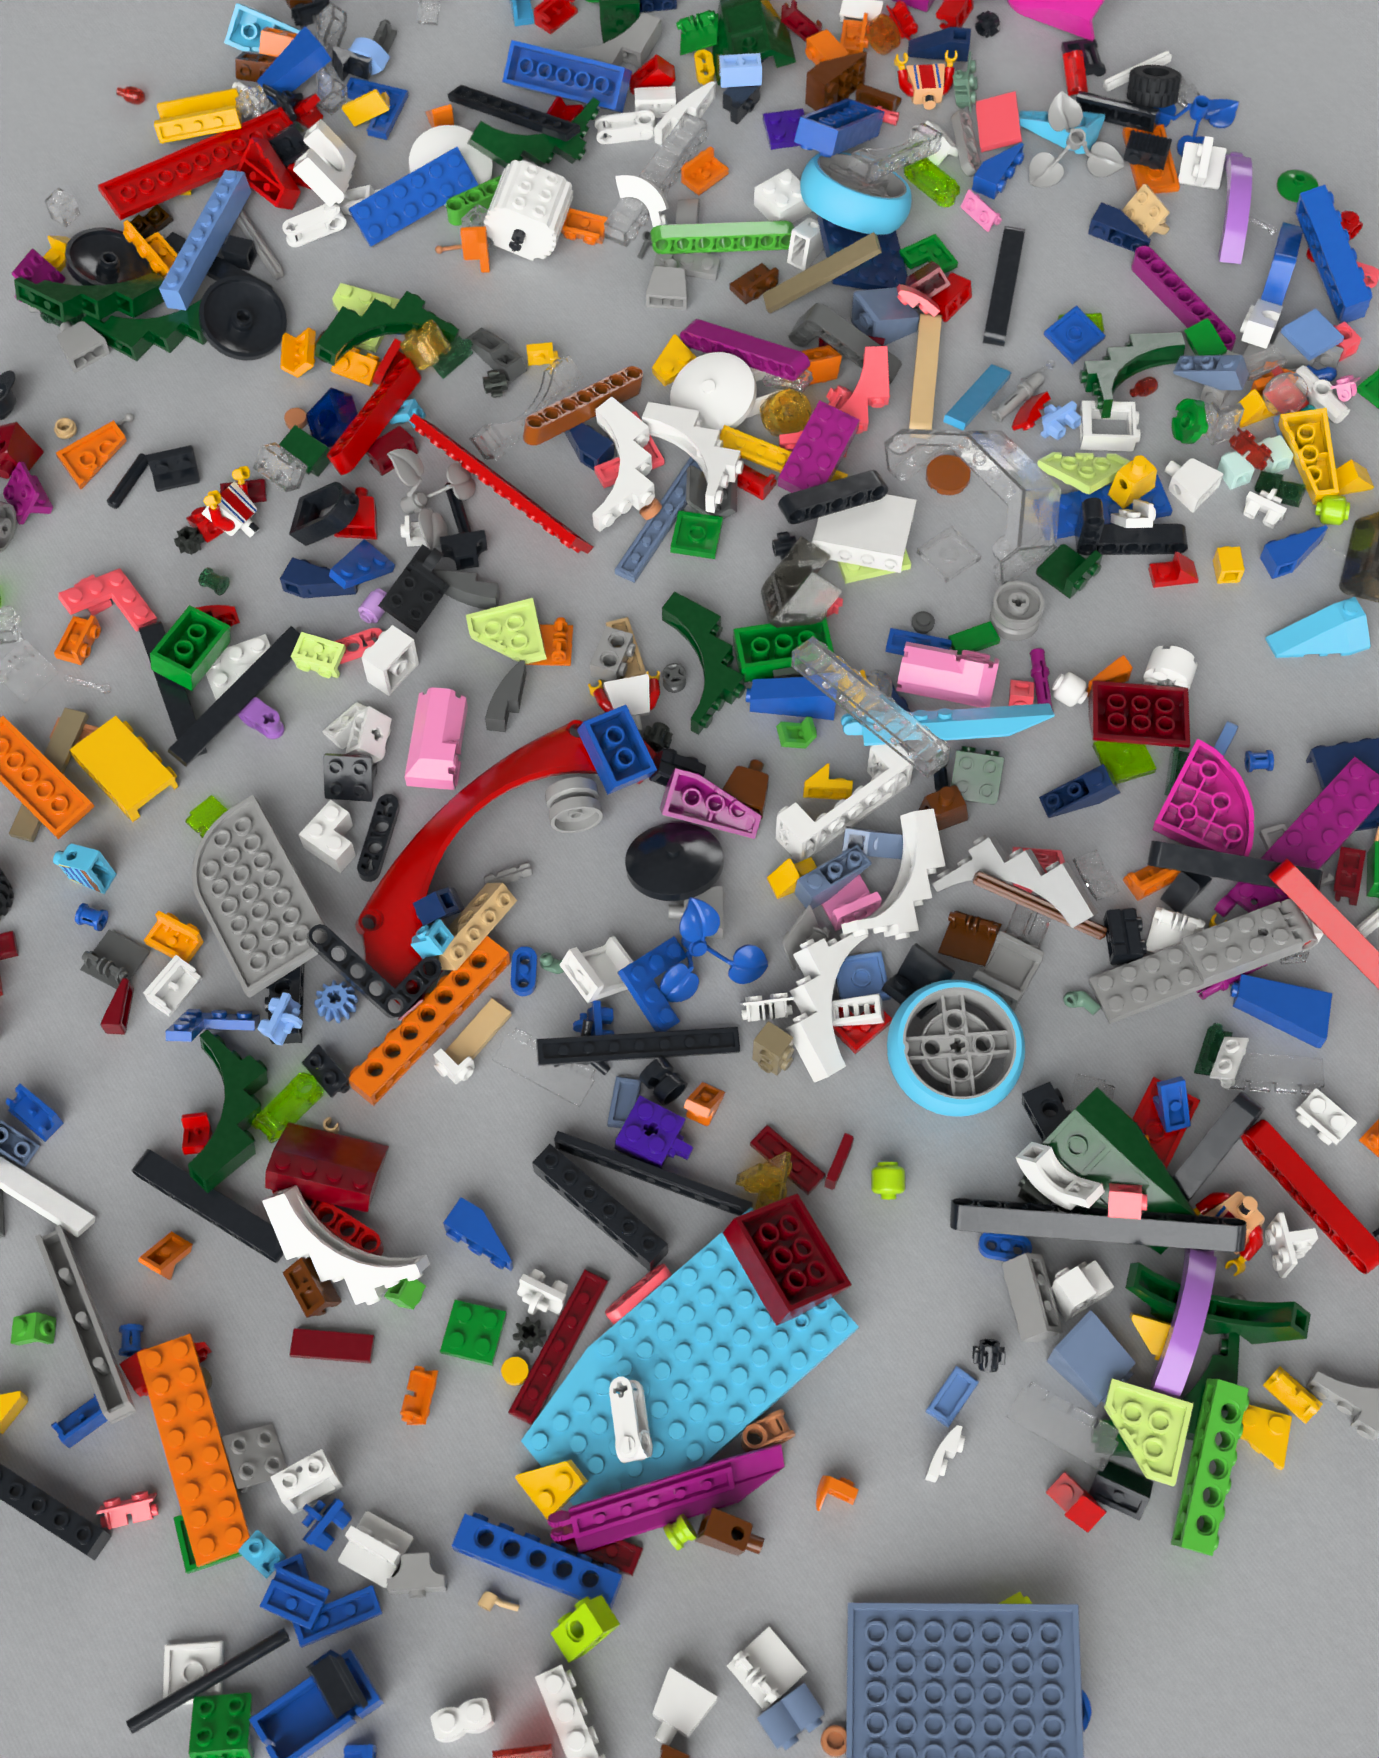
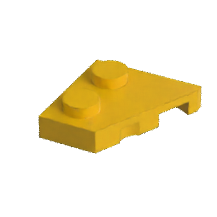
(1267, 1433)
(552, 1485)

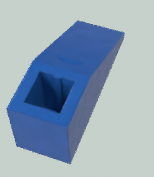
(995, 171)
(1287, 554)
(472, 1226)

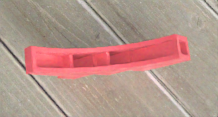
(870, 391)

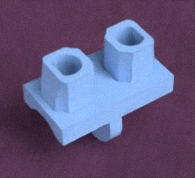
(1057, 417)
(283, 1020)

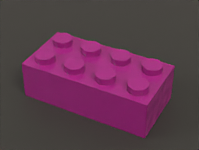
(819, 449)

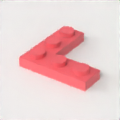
(608, 471)
(108, 586)

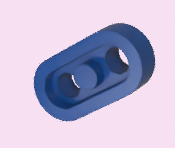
(524, 973)
(1004, 1246)

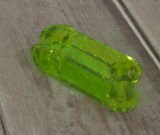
(933, 182)
(288, 1106)

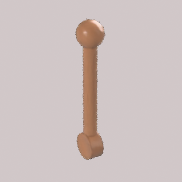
(439, 249)

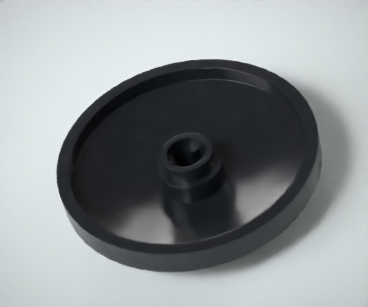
(103, 258)
(242, 317)
(674, 861)

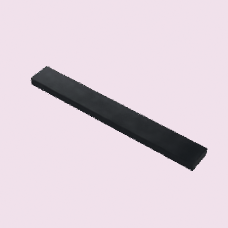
(514, 113)
(235, 698)
(637, 1046)
(651, 1174)

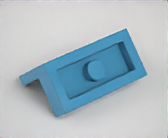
(521, 12)

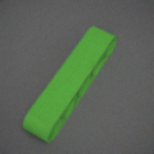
(462, 203)

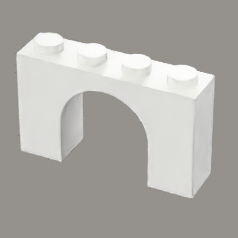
(326, 164)

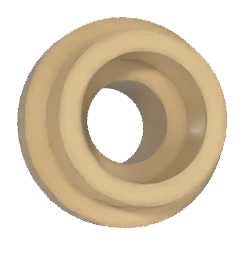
(65, 428)

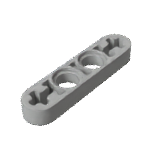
(965, 142)

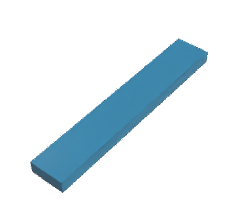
(977, 397)

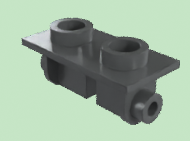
(385, 35)

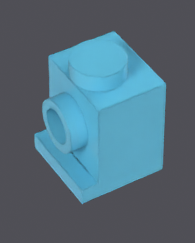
(432, 939)

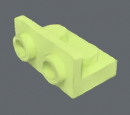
(318, 655)

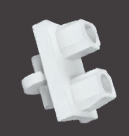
(1266, 503)
(541, 1295)

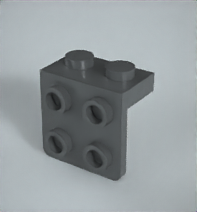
(696, 490)

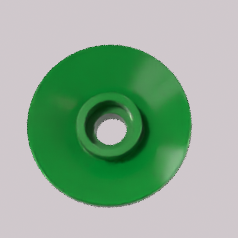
(1294, 182)

